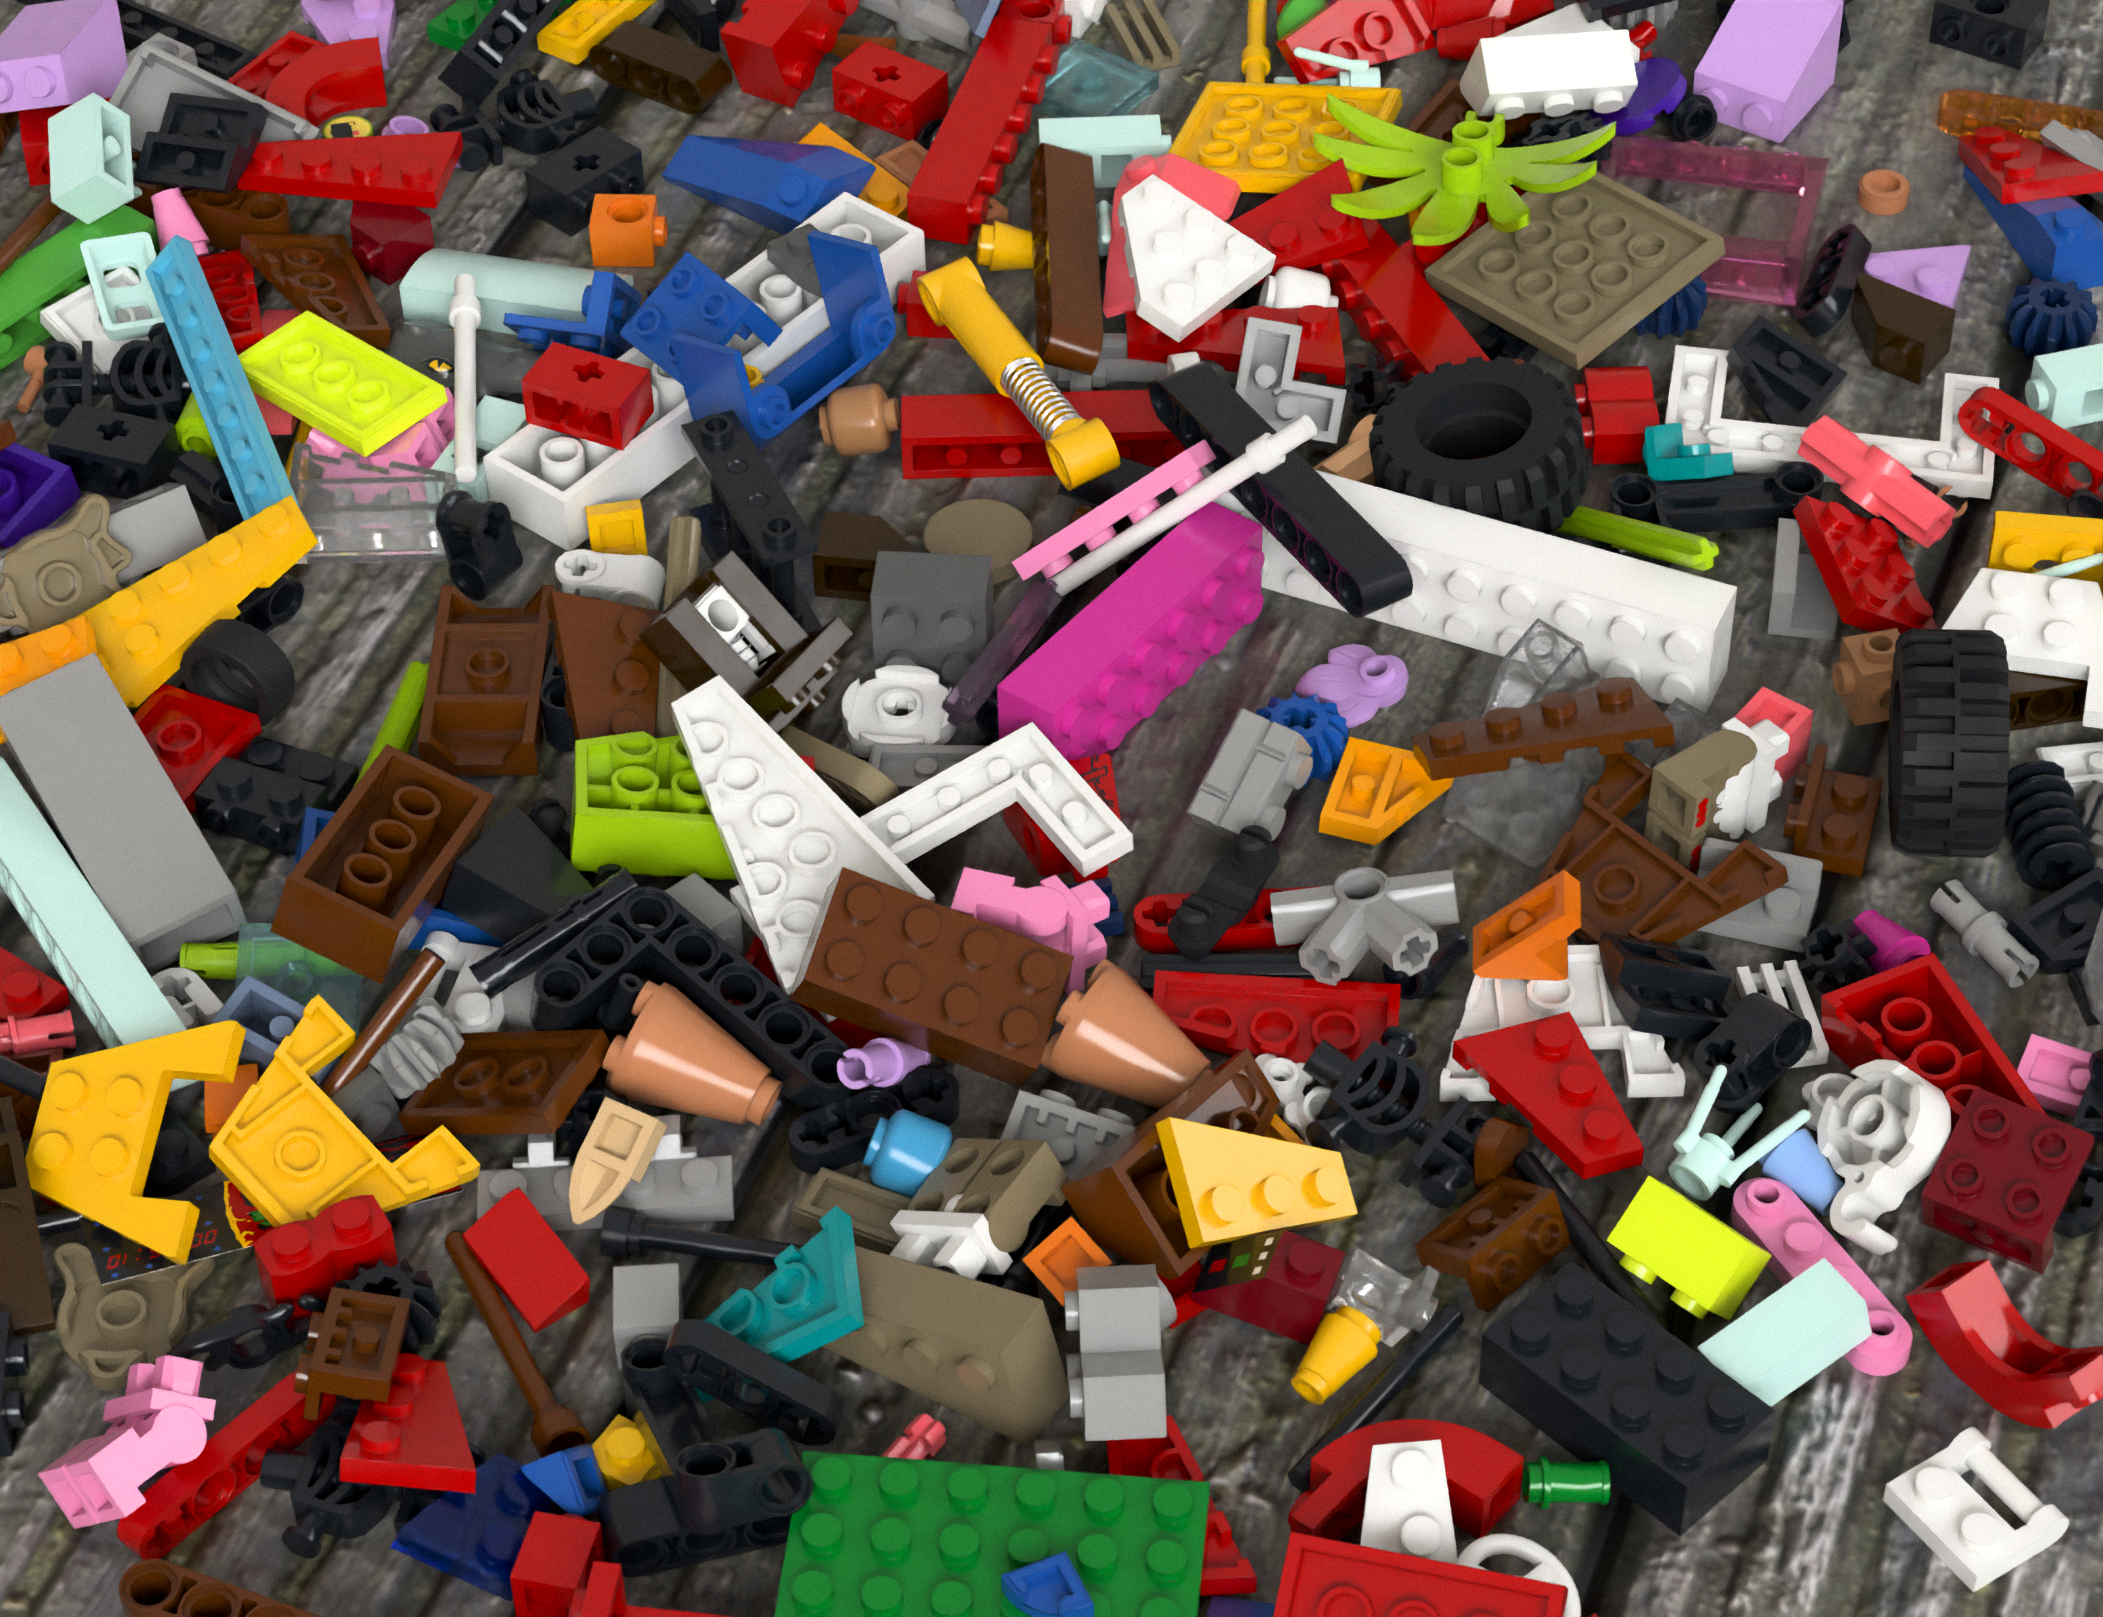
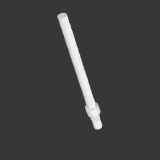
(465, 318)
(1260, 456)

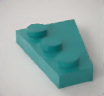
(804, 1301)

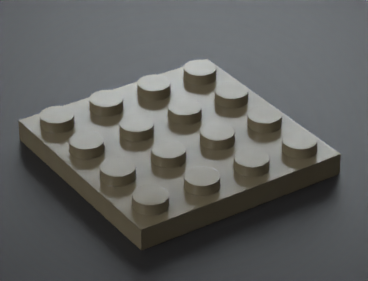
(1579, 270)

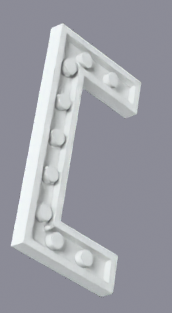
(1761, 448)
(1011, 770)

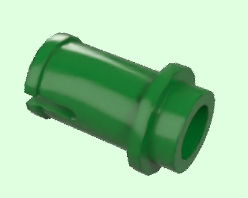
(1565, 1482)

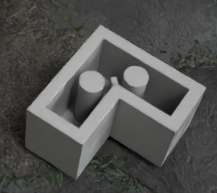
(1268, 382)
(1119, 1365)

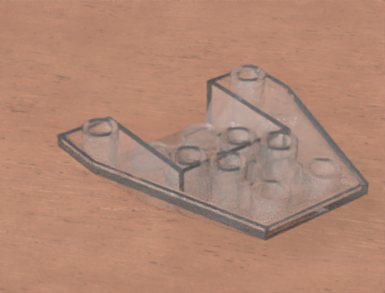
(1533, 804)

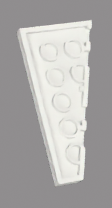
(776, 822)

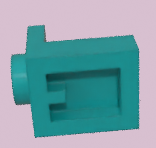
(1672, 460)

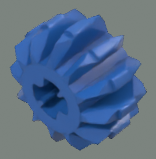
(1318, 725)

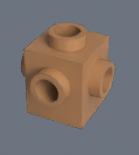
(1865, 675)

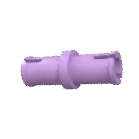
(880, 1063)

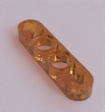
(1967, 110)

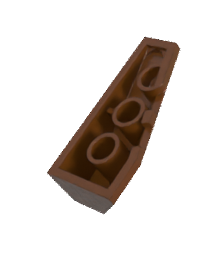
(1127, 1189)

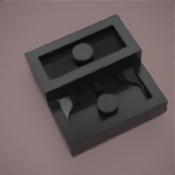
(201, 143)
(1665, 987)

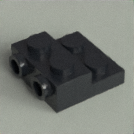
(268, 790)

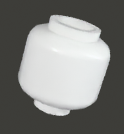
(1295, 289)

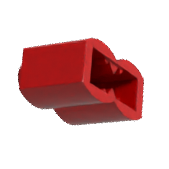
(1615, 412)
(317, 1252)

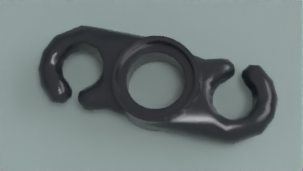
(277, 1334)

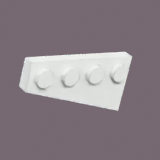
(1409, 1502)

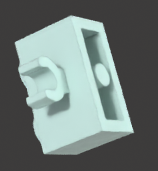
(91, 159)

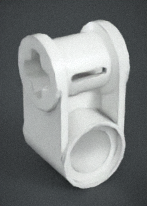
(612, 577)

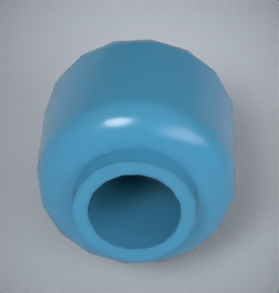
(906, 1151)

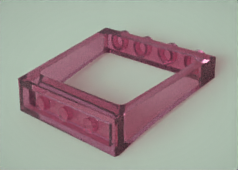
(1751, 267)

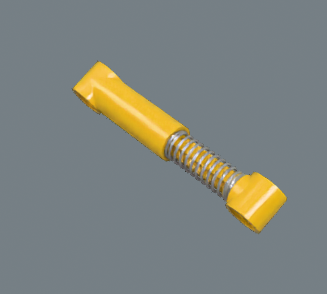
(958, 299)

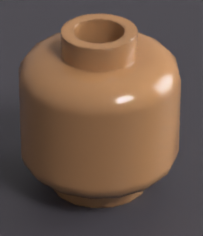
(859, 419)

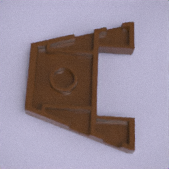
(1633, 884)

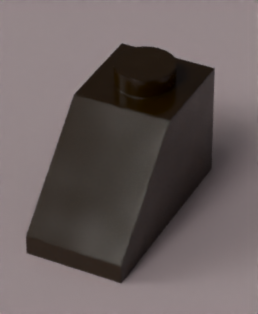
(1900, 328)
(849, 554)

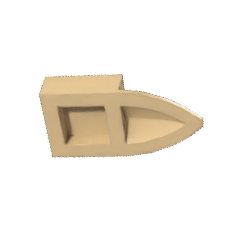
(611, 1156)

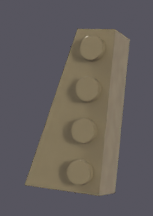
(958, 1344)

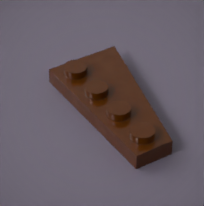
(320, 277)
(1544, 730)

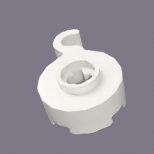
(1883, 1142)

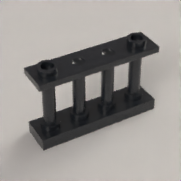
(750, 511)

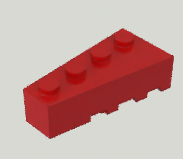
(782, 44)
(1925, 1025)

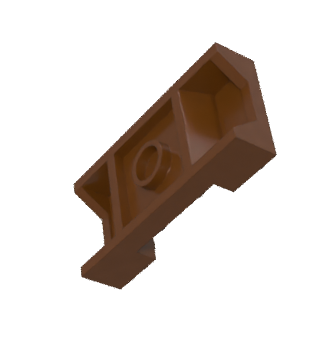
(486, 686)

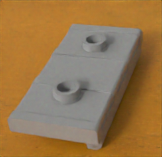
(156, 73)

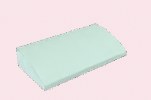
(500, 286)

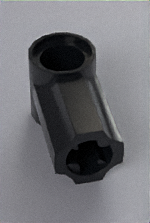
(207, 488)

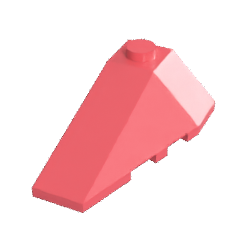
(1196, 182)

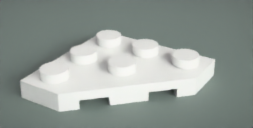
(1184, 258)

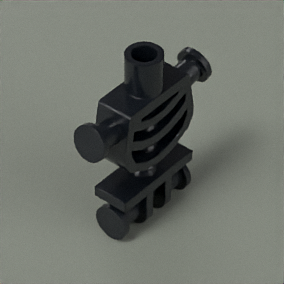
(528, 118)
(76, 382)
(1444, 1148)
(332, 1505)

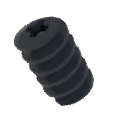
(2045, 826)

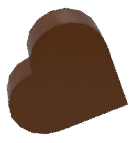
(1497, 1149)

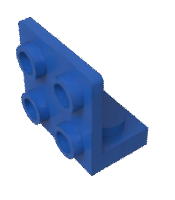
(698, 305)
(607, 309)

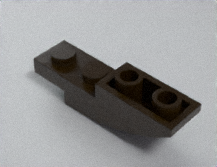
(22, 1263)

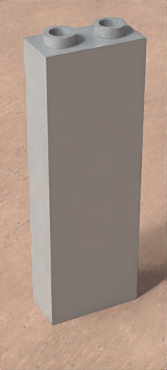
(118, 812)

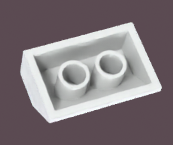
(1550, 74)

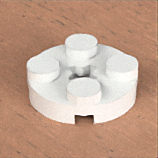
(871, 709)

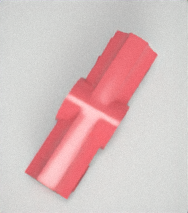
(1876, 481)

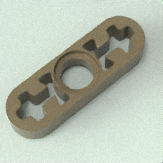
(843, 772)

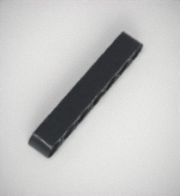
(1288, 500)

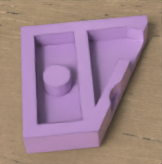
(352, 20)
(1928, 272)

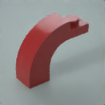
(331, 81)
(1999, 1352)
(1479, 1471)

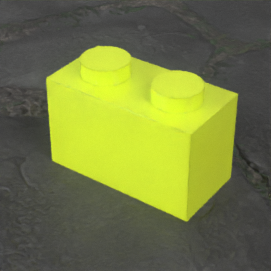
(1688, 1249)

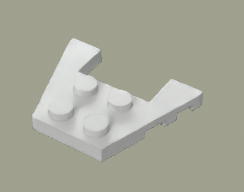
(2045, 623)
(1584, 993)

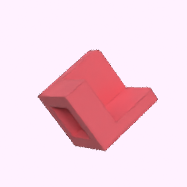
(1788, 716)

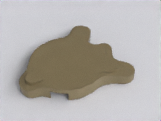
(62, 569)
(122, 1321)

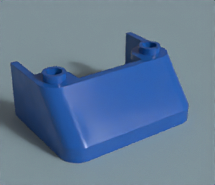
(858, 333)

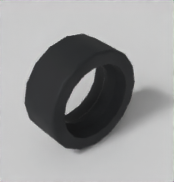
(248, 652)

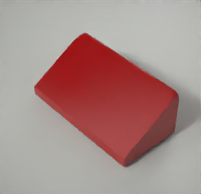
(528, 1261)

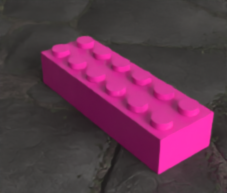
(1140, 636)

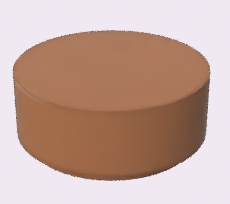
(1883, 192)

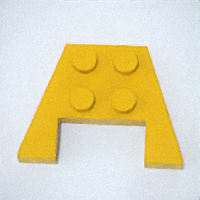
(103, 1127)
(302, 1154)

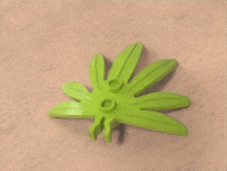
(1452, 173)

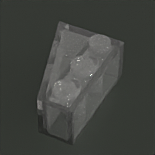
(367, 509)

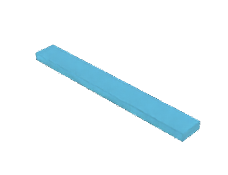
(217, 379)

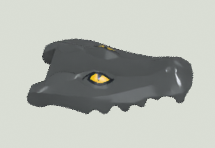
(430, 350)

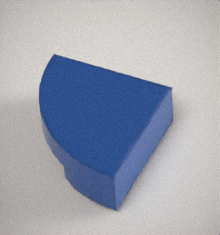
(1048, 1589)

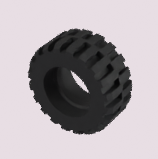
(1478, 411)
(1948, 743)

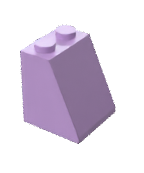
(61, 54)
(1770, 63)

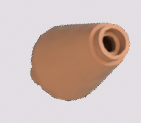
(1123, 1042)
(688, 1062)

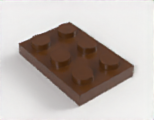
(508, 1083)

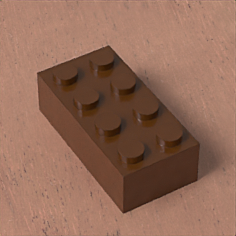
(381, 864)
(931, 977)

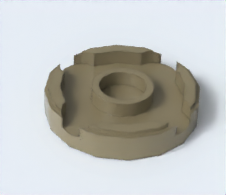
(981, 529)

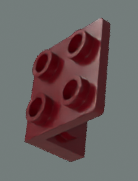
(2005, 1179)

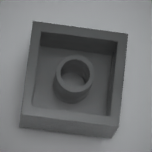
(931, 611)

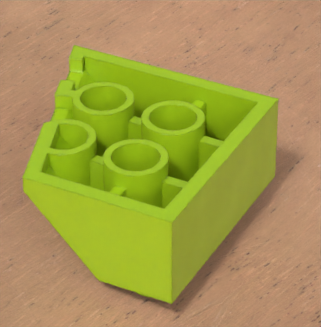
(642, 809)

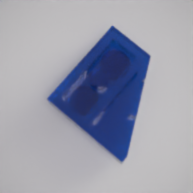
(477, 1532)

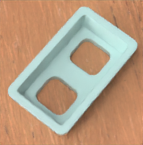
(116, 252)

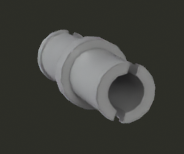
(1984, 933)

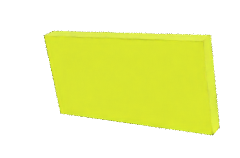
(339, 383)

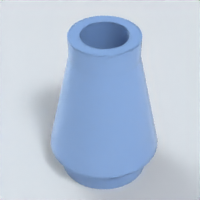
(1803, 1170)

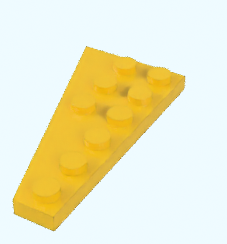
(157, 618)

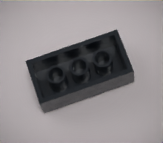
(1626, 1394)

